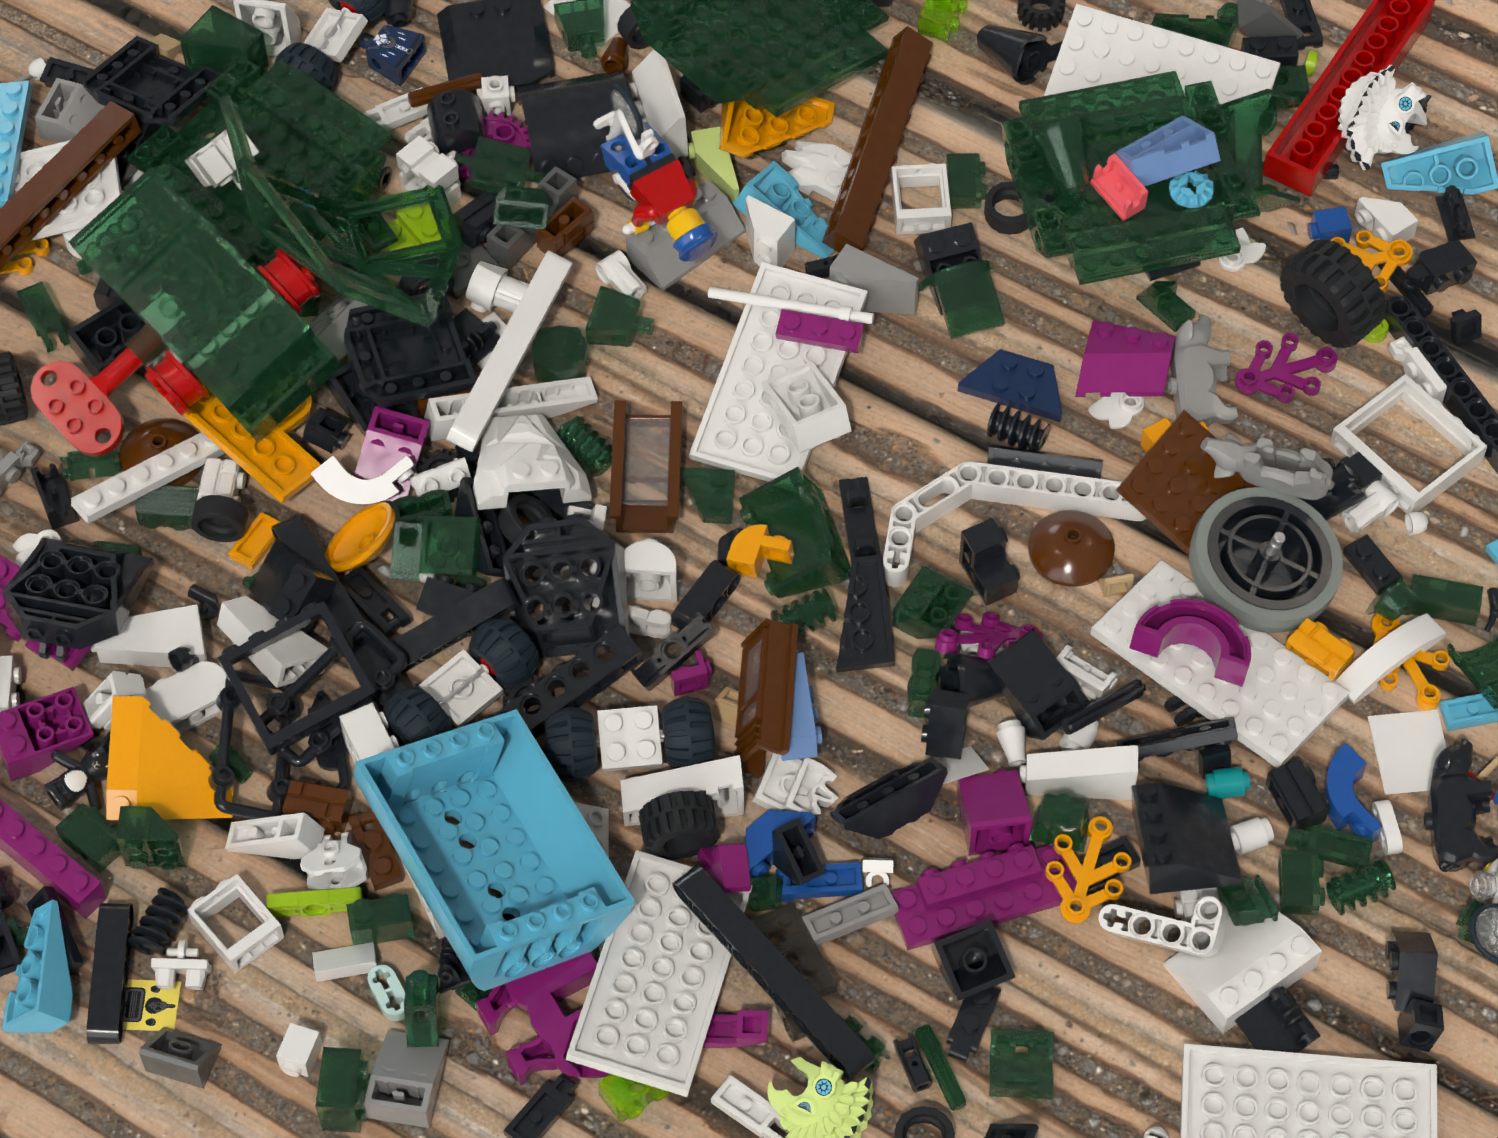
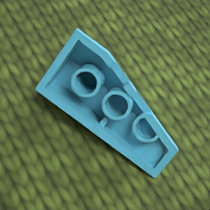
(1457, 162)
(779, 190)
(44, 985)

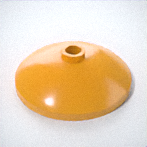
(361, 537)

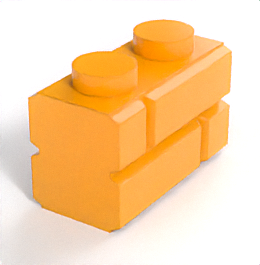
(1321, 648)

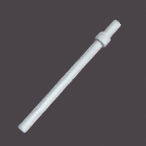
(843, 313)

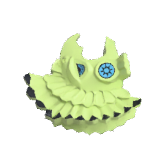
(827, 1105)

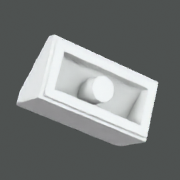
(344, 961)

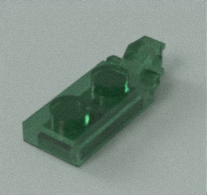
(1332, 845)

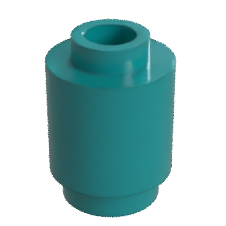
(1227, 782)

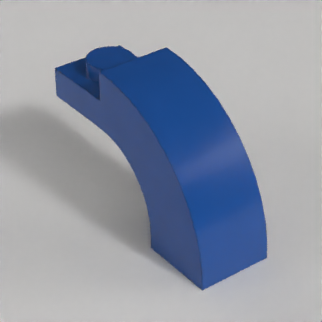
(1345, 809)

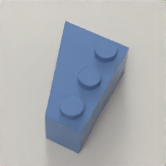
(1170, 151)
(803, 734)

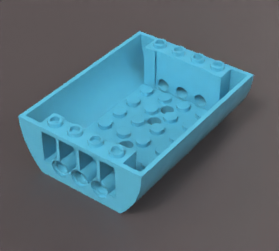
(524, 841)

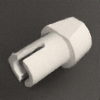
(492, 288)

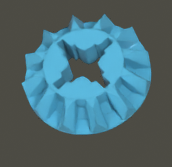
(1184, 196)

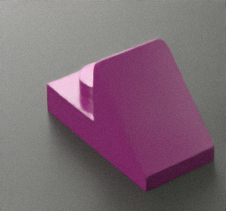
(727, 866)

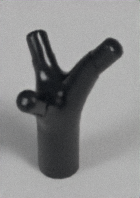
(1493, 601)

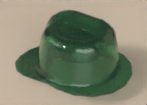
(1393, 600)

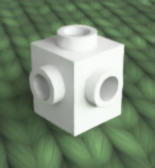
(496, 95)

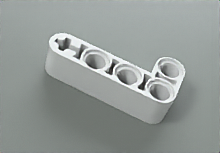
(1162, 925)

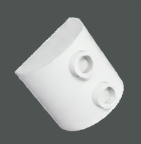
(650, 572)

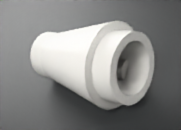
(1012, 739)

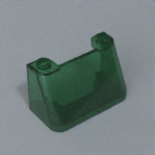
(798, 511)

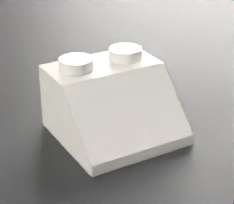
(769, 233)

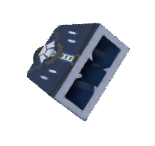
(394, 52)

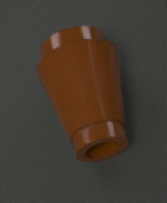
(614, 56)

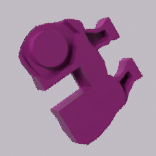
(540, 996)

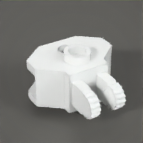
(334, 863)

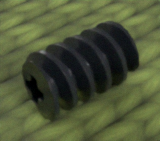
(1016, 430)
(158, 923)

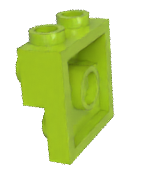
(414, 227)

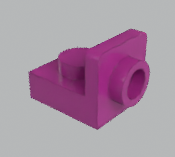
(693, 678)

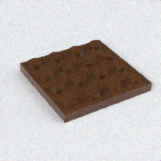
(1177, 481)

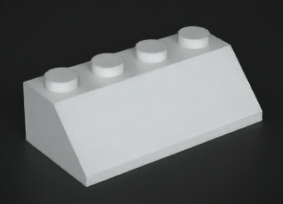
(660, 102)

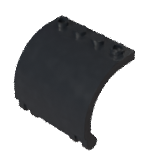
(562, 120)

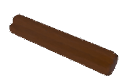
(424, 95)

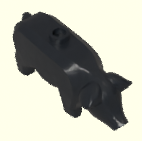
(1453, 808)

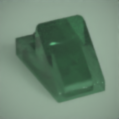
(1165, 304)
(406, 551)

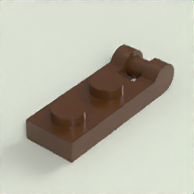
(376, 850)

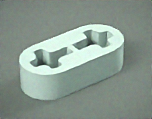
(382, 996)

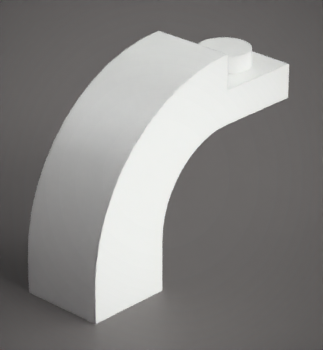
(344, 486)

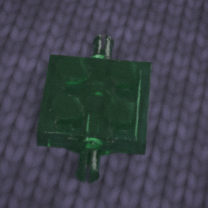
(498, 165)

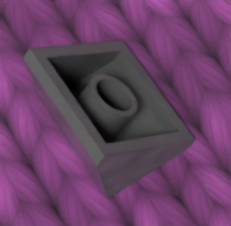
(1264, 20)
(180, 1056)

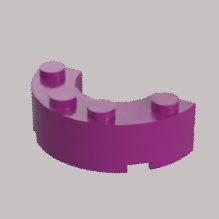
(1197, 625)

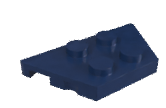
(1016, 383)

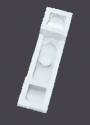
(1388, 654)

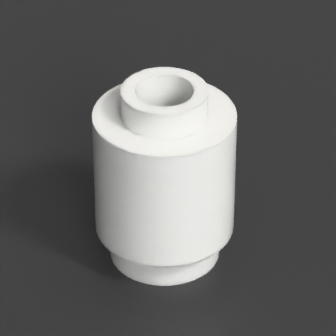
(1081, 739)
(1251, 835)

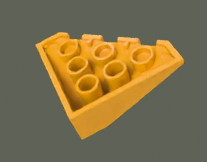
(750, 129)
(155, 766)

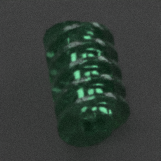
(586, 446)
(807, 612)
(1359, 885)

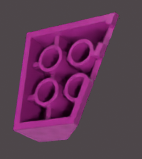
(1125, 361)

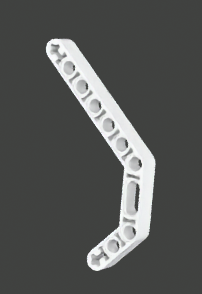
(1008, 492)

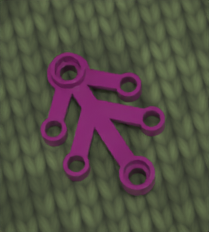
(1284, 372)
(988, 639)

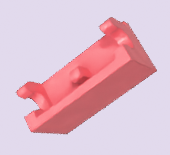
(1119, 188)

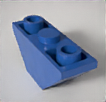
(759, 837)

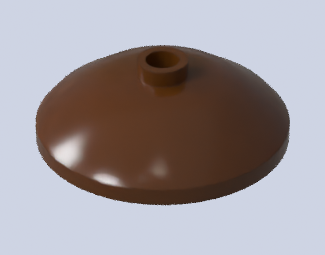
(142, 441)
(1070, 560)

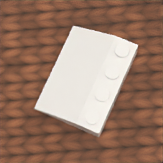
(1246, 968)

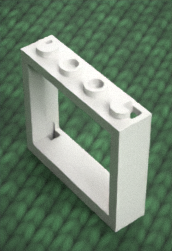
(1433, 412)

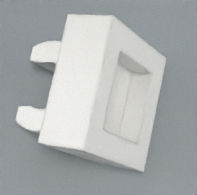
(877, 866)

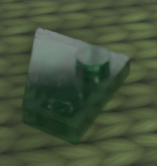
(711, 492)

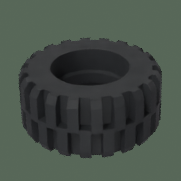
(1333, 293)

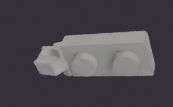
(16, 462)

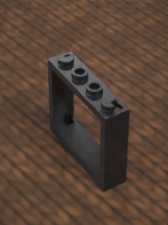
(318, 719)

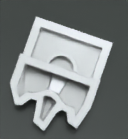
(818, 167)
(795, 786)

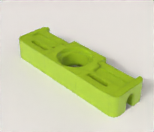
(312, 902)

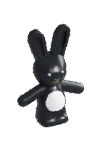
(79, 776)

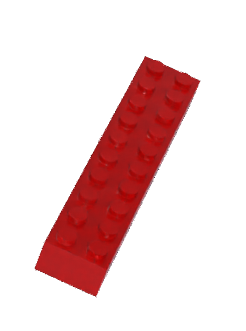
(1311, 136)

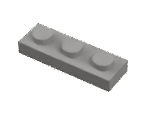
(850, 914)

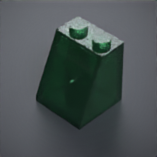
(221, 40)

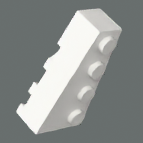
(716, 778)

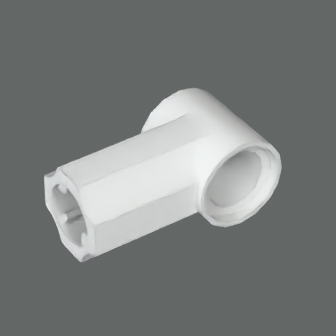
(617, 271)
(1380, 502)

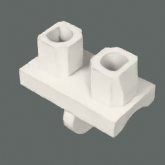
(195, 969)

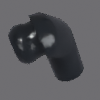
(724, 545)
(207, 599)

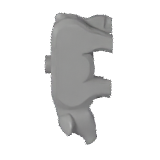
(1196, 374)
(1270, 467)

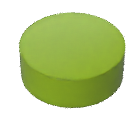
(1311, 61)
(1379, 333)

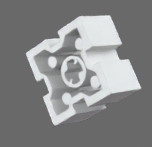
(215, 162)
(424, 166)

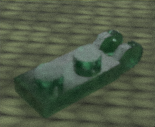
(42, 314)

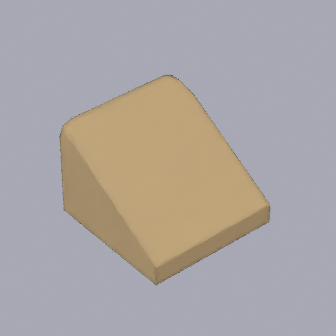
(168, 46)
(1116, 584)
(726, 706)

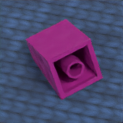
(993, 811)

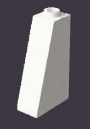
(151, 636)
(281, 661)
(1082, 773)

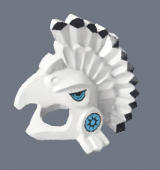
(1376, 116)

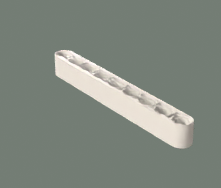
(509, 351)

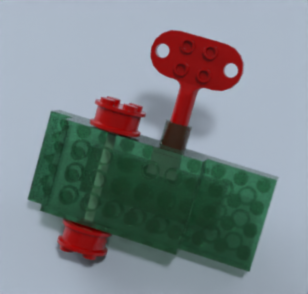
(200, 305)

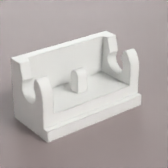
(1090, 680)

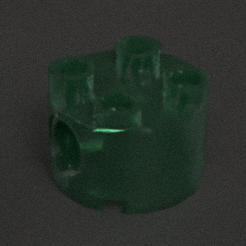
(559, 354)

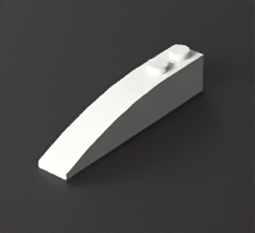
(542, 398)

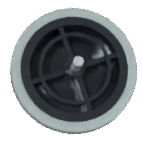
(1265, 559)

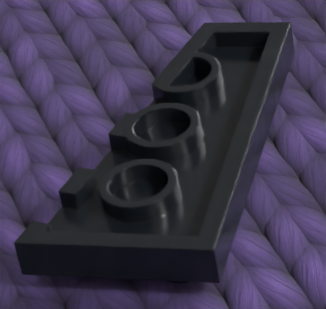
(866, 624)

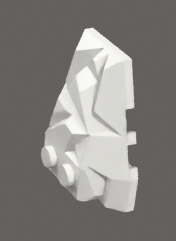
(525, 456)

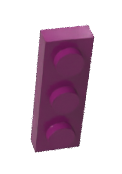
(819, 331)

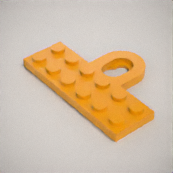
(273, 462)

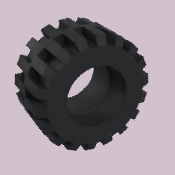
(12, 395)
(678, 824)

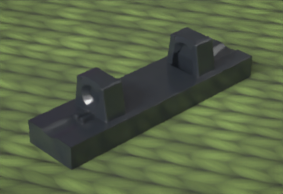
(858, 521)

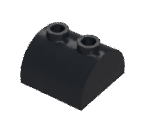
(455, 120)

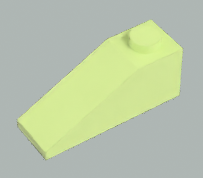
(713, 162)

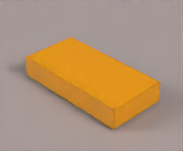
(255, 542)

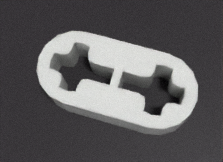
(1390, 835)

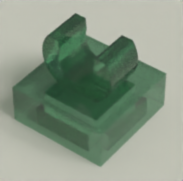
(765, 893)

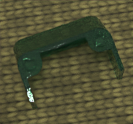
(1246, 123)

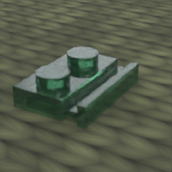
(1248, 902)

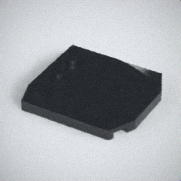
(496, 40)
(149, 83)
(404, 360)

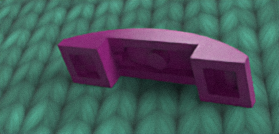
(738, 1030)

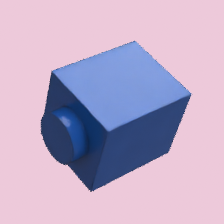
(1330, 224)

